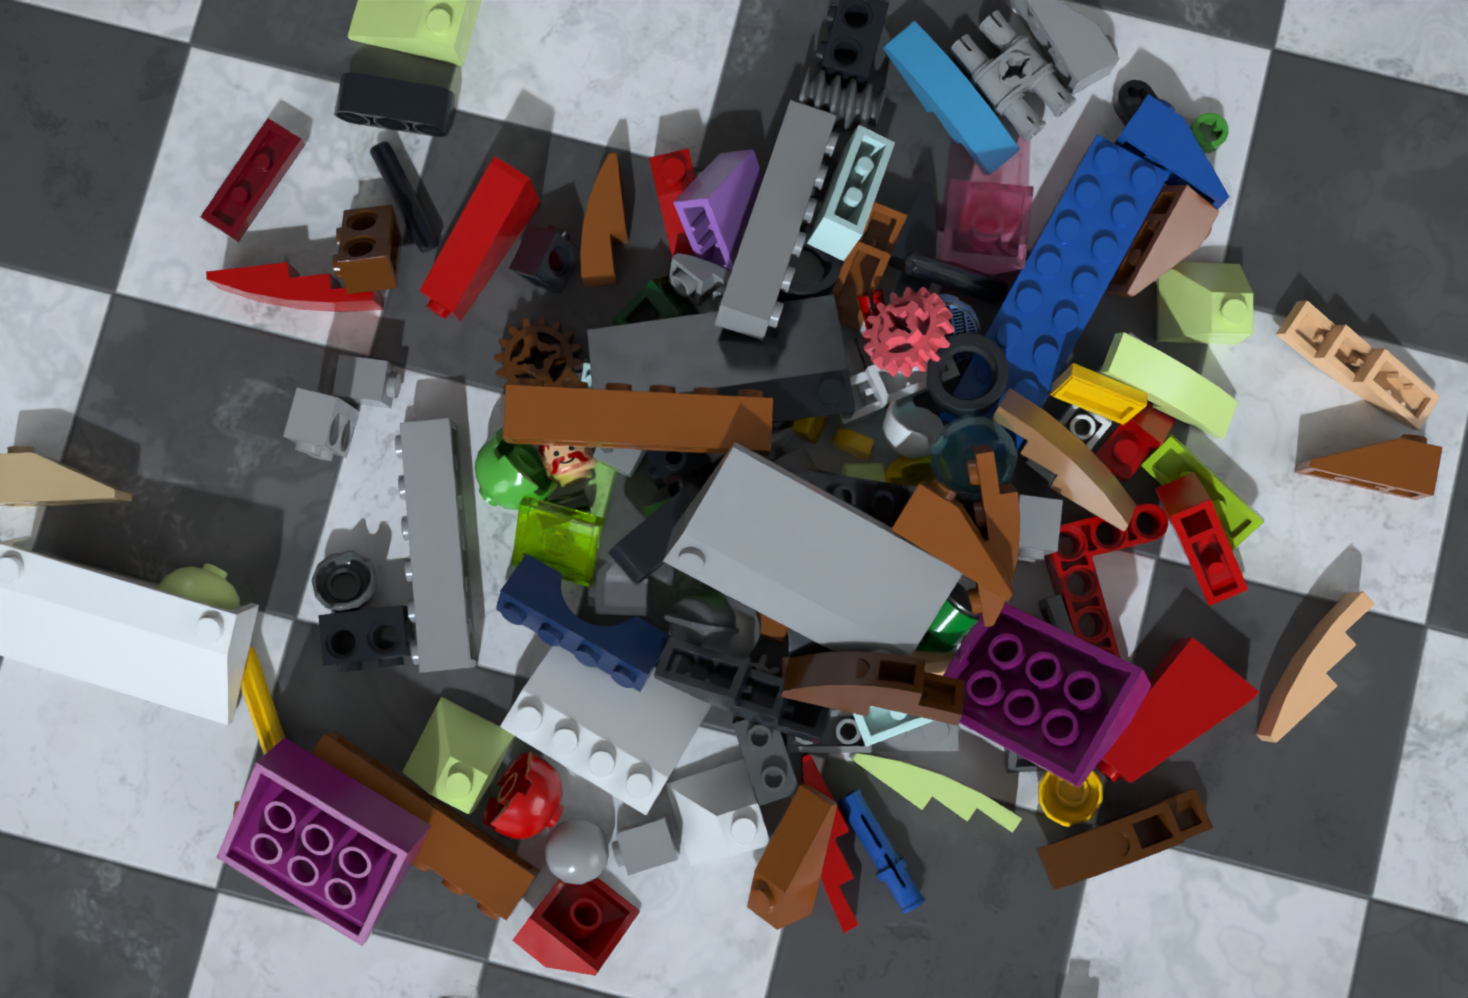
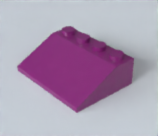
(1045, 692)
(321, 840)

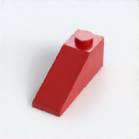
(671, 176)
(1202, 538)

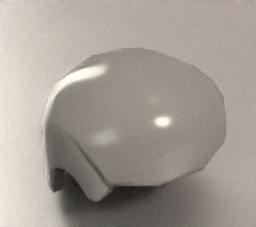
(576, 851)

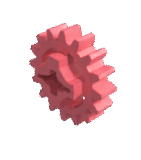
(926, 321)

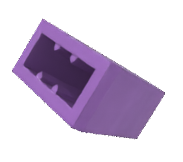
(720, 205)

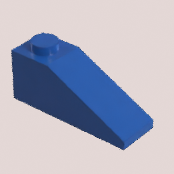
(1167, 142)

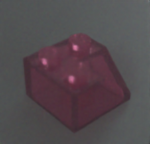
(987, 226)

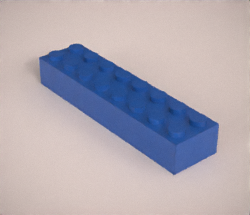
(1065, 274)

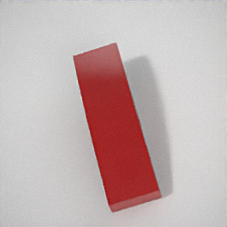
(283, 286)
(835, 869)

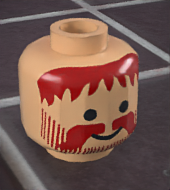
(567, 463)

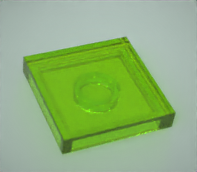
(558, 538)

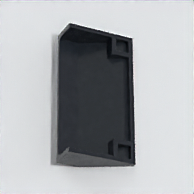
(795, 364)

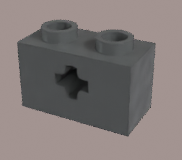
(766, 761)

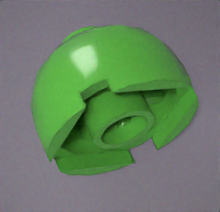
(510, 472)

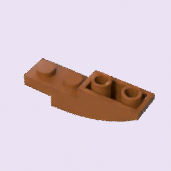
(1000, 517)

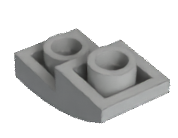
(698, 279)

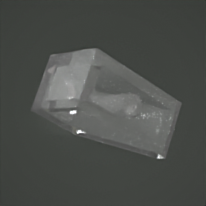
(616, 594)

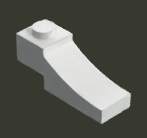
(876, 389)

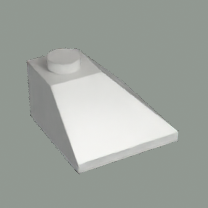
(718, 813)

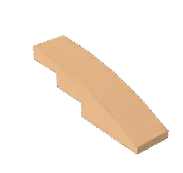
(1358, 366)
(1305, 678)

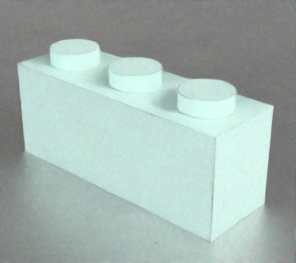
(851, 193)

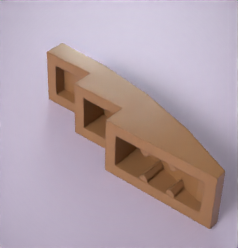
(1076, 468)

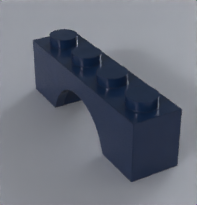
(624, 650)

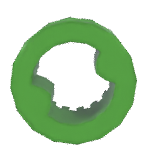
(1218, 127)

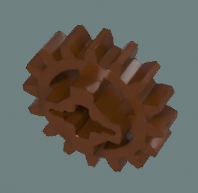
(554, 355)

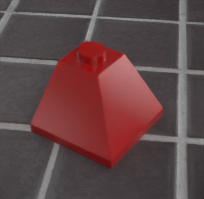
(577, 926)

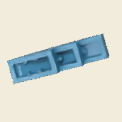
(951, 97)

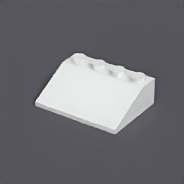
(603, 730)

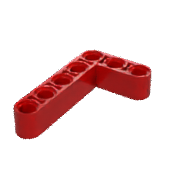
(1081, 563)

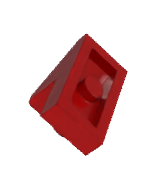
(1134, 441)

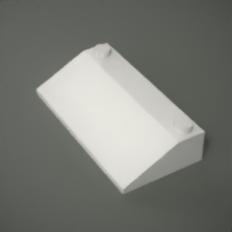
(122, 633)

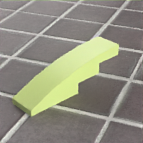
(1170, 385)
(920, 784)

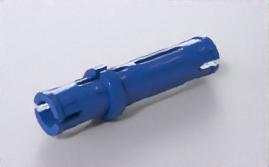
(906, 893)

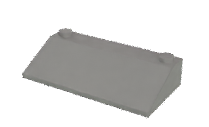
(808, 559)

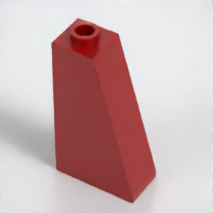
(480, 239)
(1186, 699)

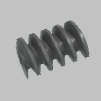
(843, 101)

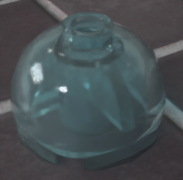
(954, 447)

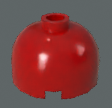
(527, 799)

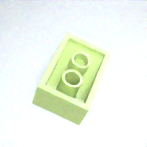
(417, 27)

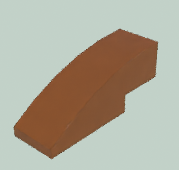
(603, 226)
(867, 263)

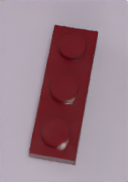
(253, 180)

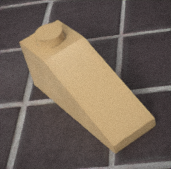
(42, 481)

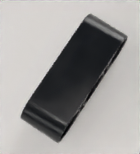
(394, 104)
(645, 546)

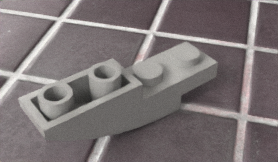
(845, 737)

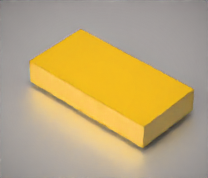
(1098, 394)

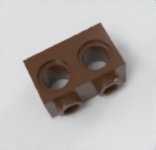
(368, 249)

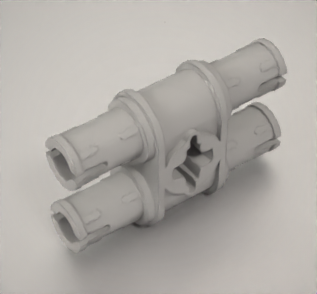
(1008, 94)

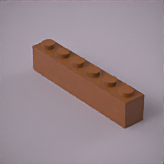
(636, 419)
(453, 847)

